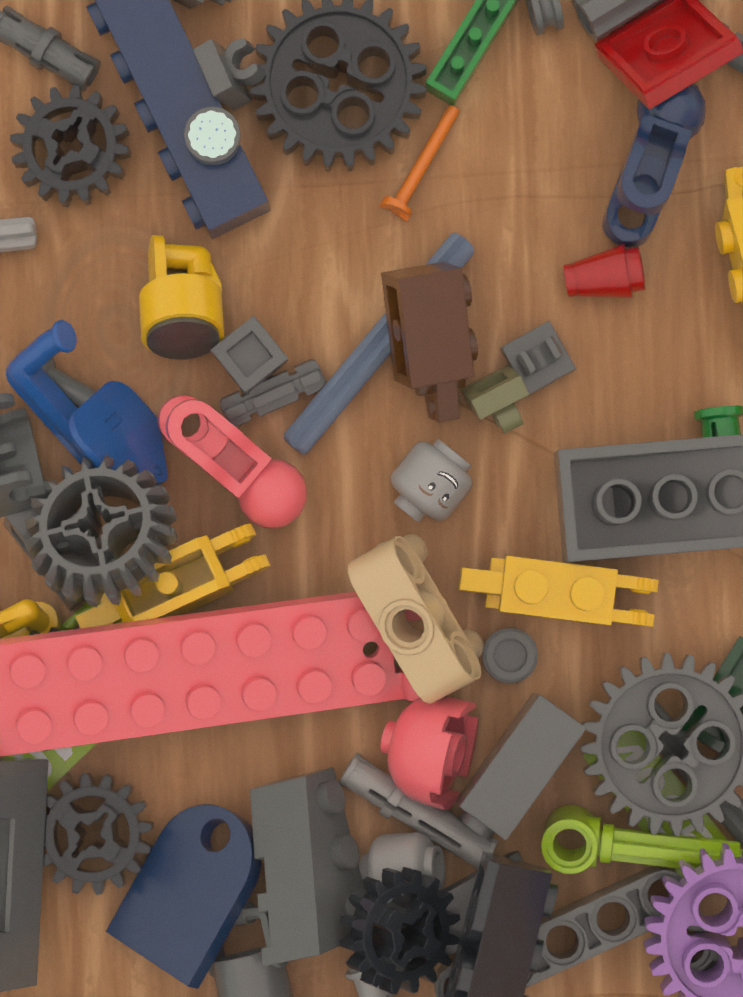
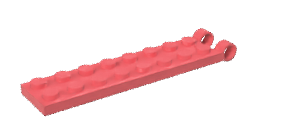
(192, 672)

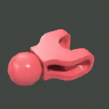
(266, 488)

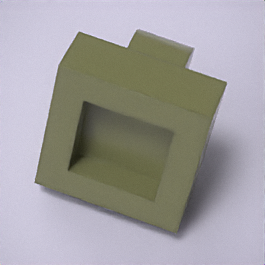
(496, 397)

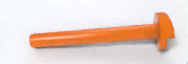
(398, 205)

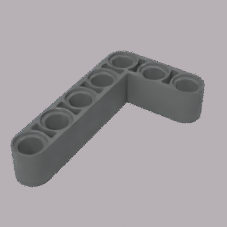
(593, 940)

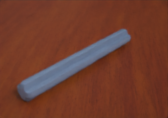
(359, 365)

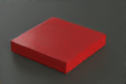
(668, 49)

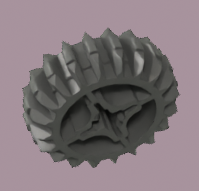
(58, 535)

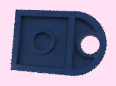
(189, 893)

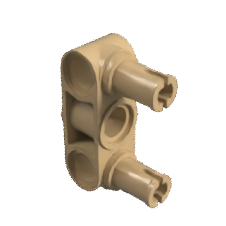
(396, 580)

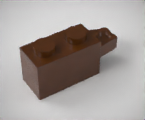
(431, 333)

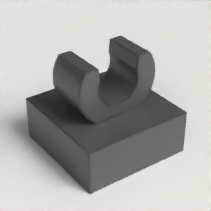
(223, 71)
(249, 355)
(538, 357)

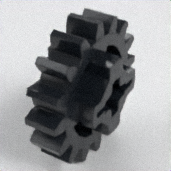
(50, 134)
(114, 848)
(375, 937)

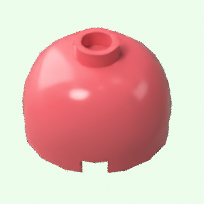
(430, 749)

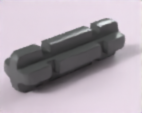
(273, 393)

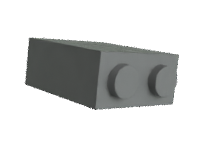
(518, 768)

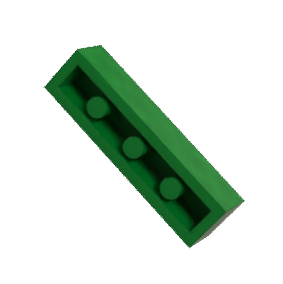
(468, 48)

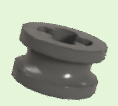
(544, 14)

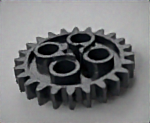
(358, 37)

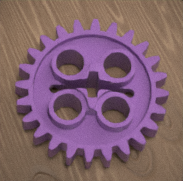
(682, 911)

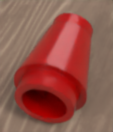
(606, 274)

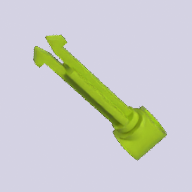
(620, 844)

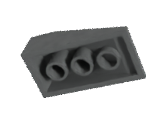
(650, 498)

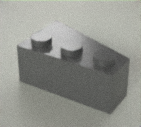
(307, 864)

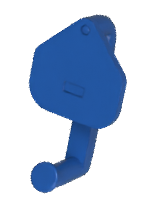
(107, 423)

